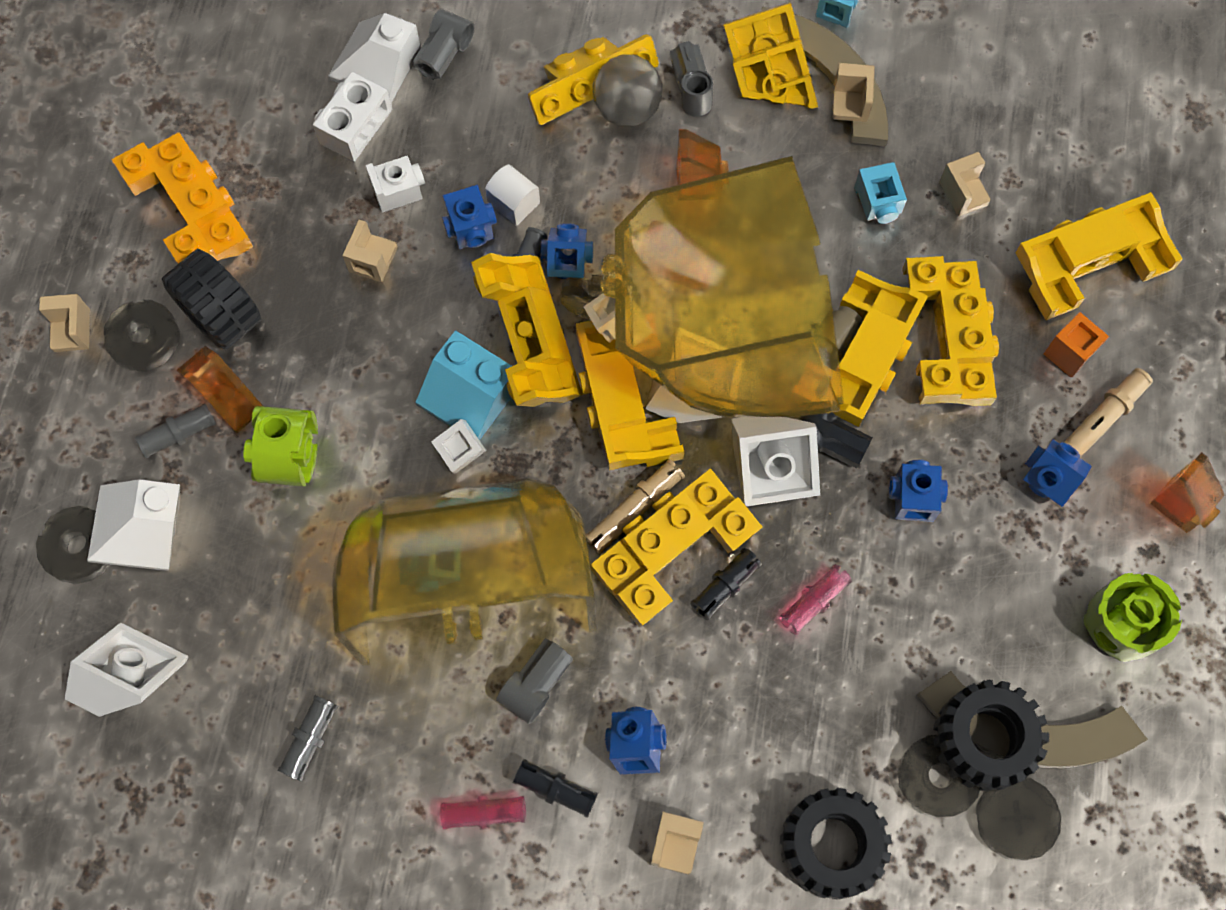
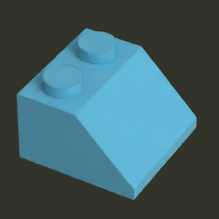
(465, 385)

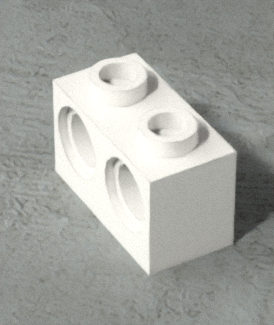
(359, 120)

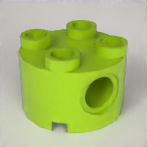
(282, 446)
(1133, 616)

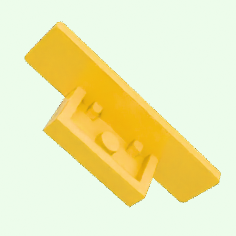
(574, 75)

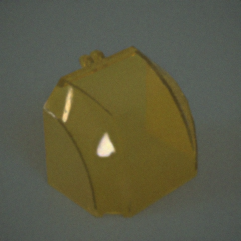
(728, 295)
(458, 554)

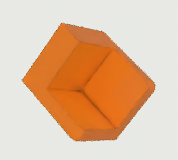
(1075, 344)

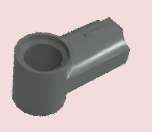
(446, 36)
(692, 79)
(529, 689)

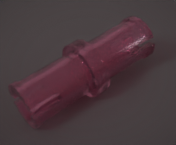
(815, 599)
(483, 812)

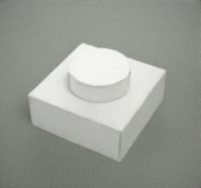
(458, 446)

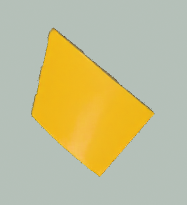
(771, 57)

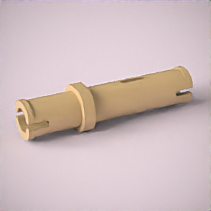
(1116, 402)
(634, 505)

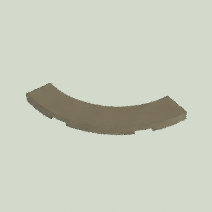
(829, 51)
(1067, 744)

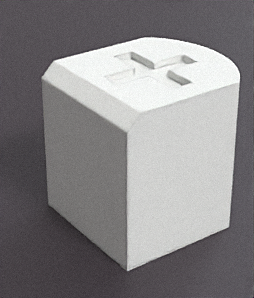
(512, 194)

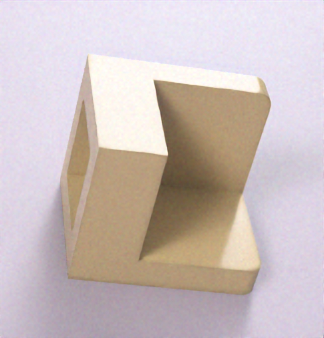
(853, 92)
(962, 184)
(368, 254)
(68, 322)
(676, 843)

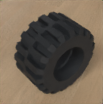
(211, 298)
(1017, 717)
(870, 837)

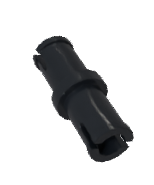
(725, 584)
(555, 788)

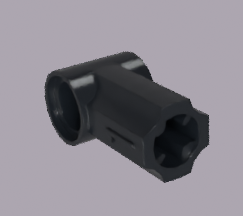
(839, 439)

